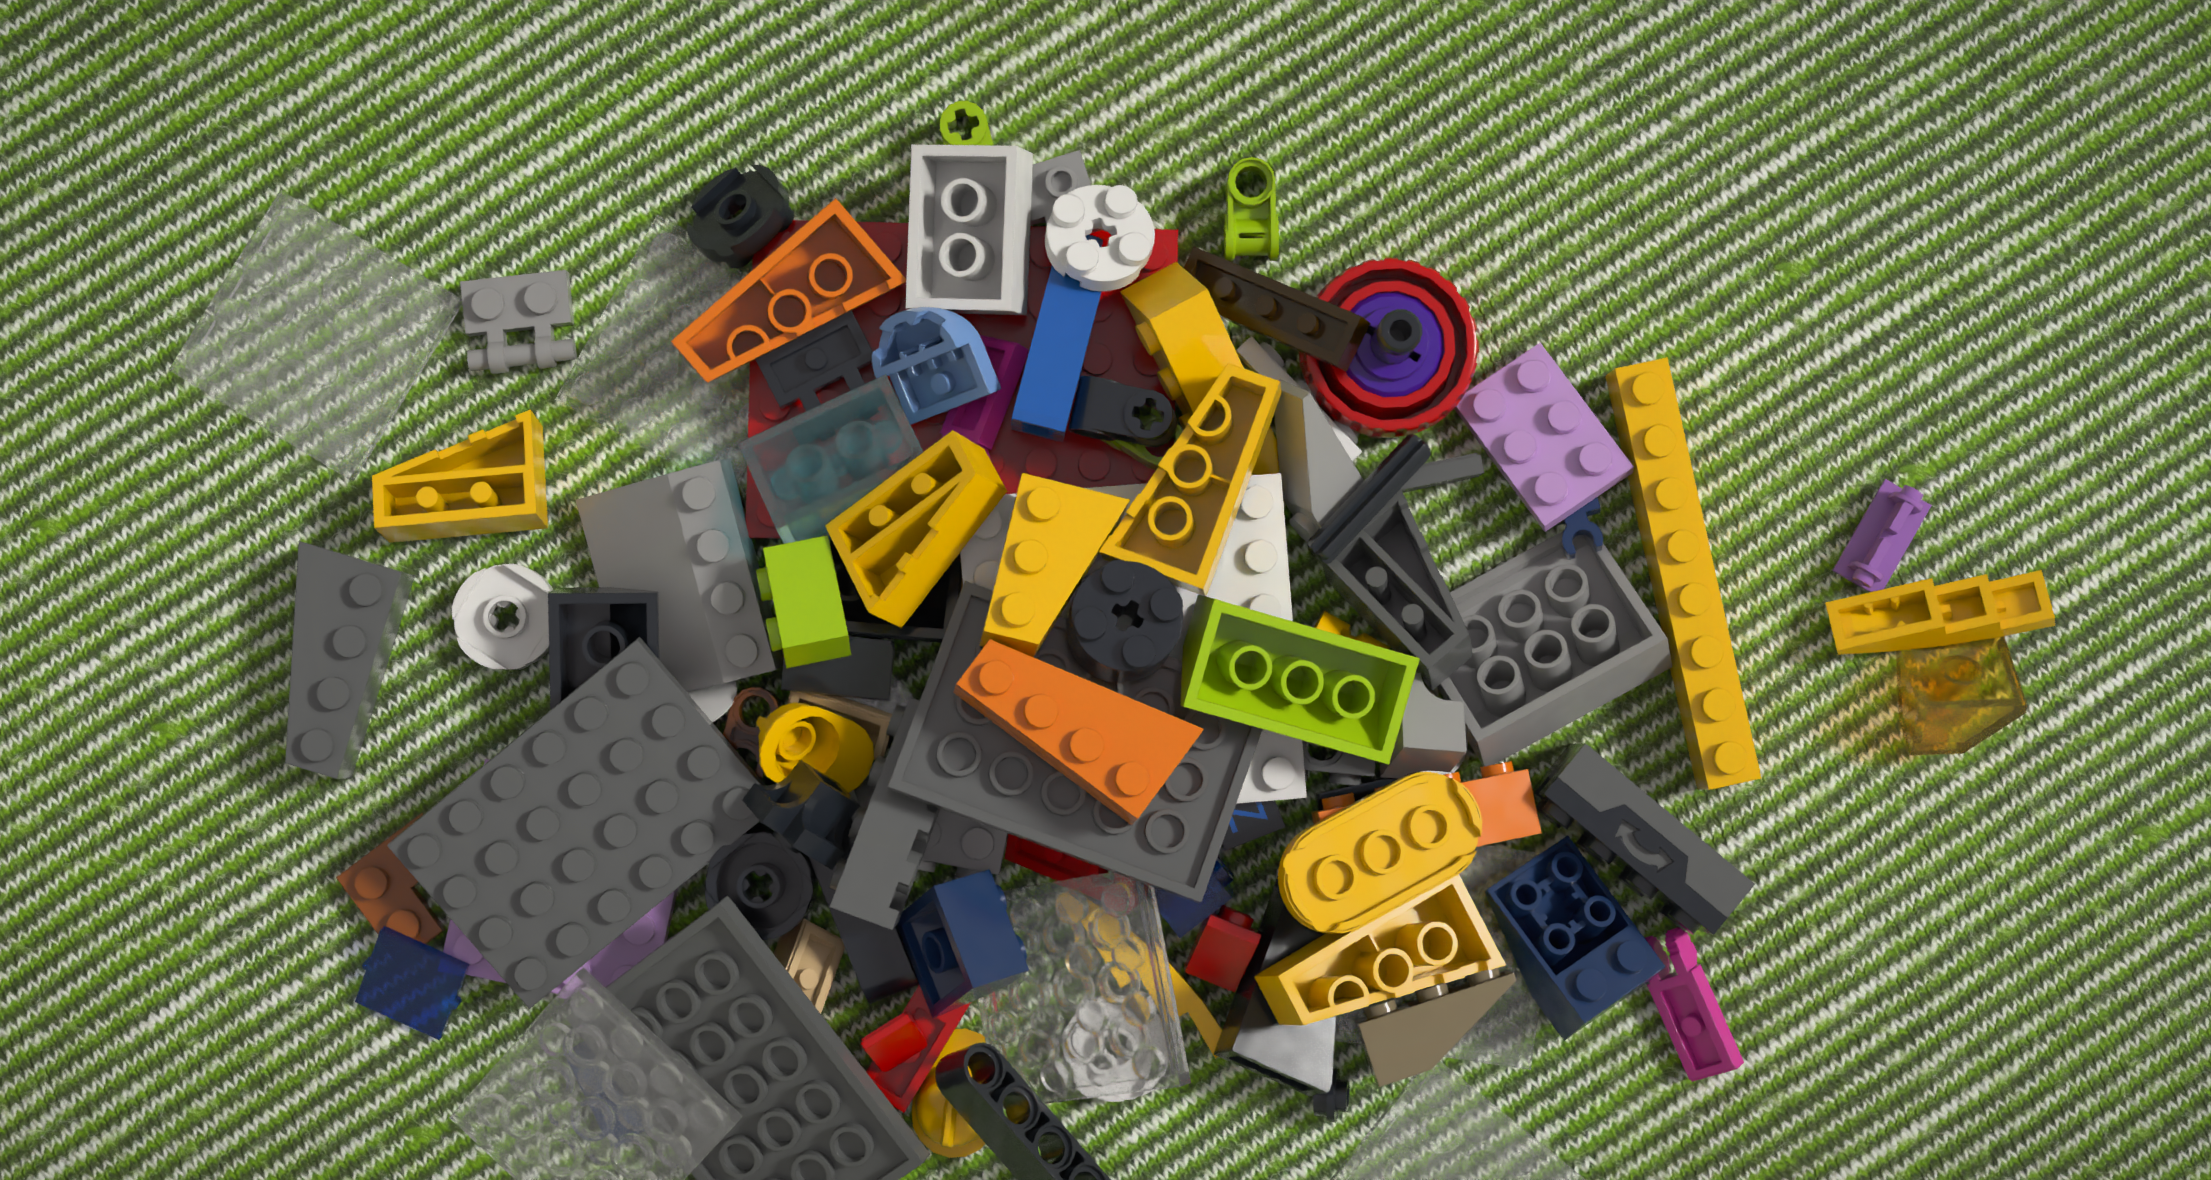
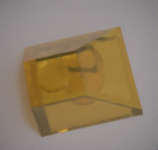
(1956, 695)

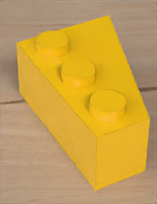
(467, 489)
(916, 525)
(1044, 558)

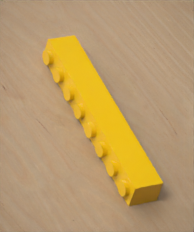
(1683, 575)

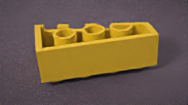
(1187, 342)
(1196, 491)
(1406, 950)

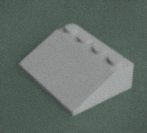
(694, 548)
(1549, 645)

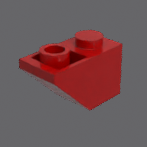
(1223, 948)

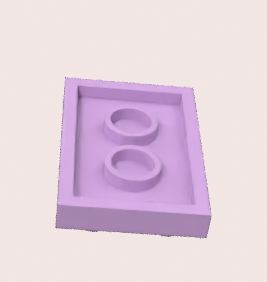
(1543, 437)

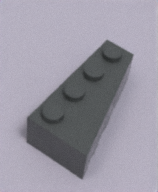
(340, 652)
(887, 842)

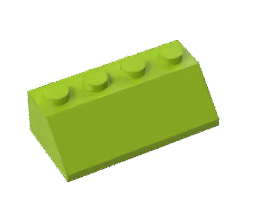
(1295, 679)

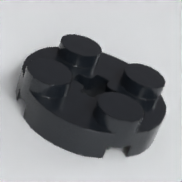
(763, 215)

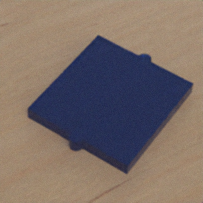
(412, 982)

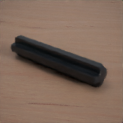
(1369, 498)

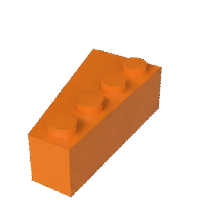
(800, 286)
(1083, 730)
(1502, 797)

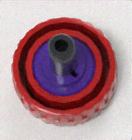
(1411, 358)

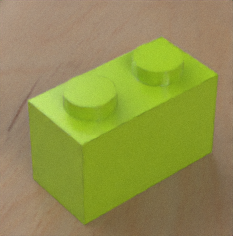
(806, 602)

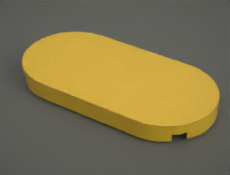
(1379, 852)

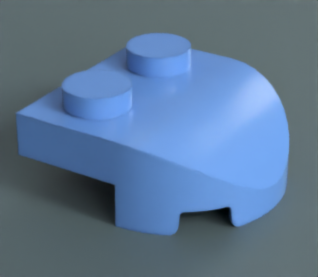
(933, 361)

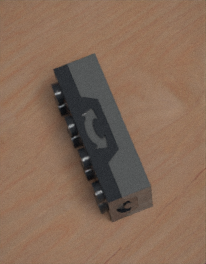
(1642, 839)

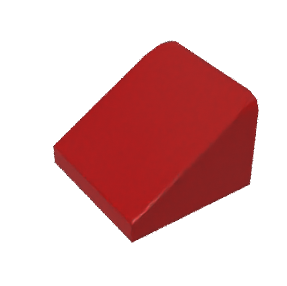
(894, 1042)

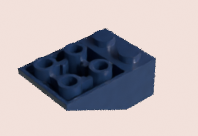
(1570, 937)

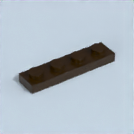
(1279, 310)

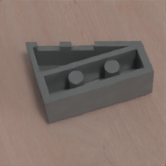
(1400, 592)

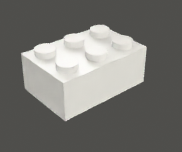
(969, 228)

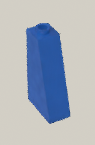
(1055, 357)

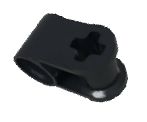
(1112, 410)

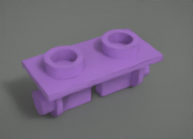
(1882, 536)

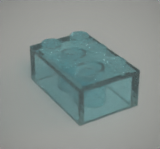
(829, 458)

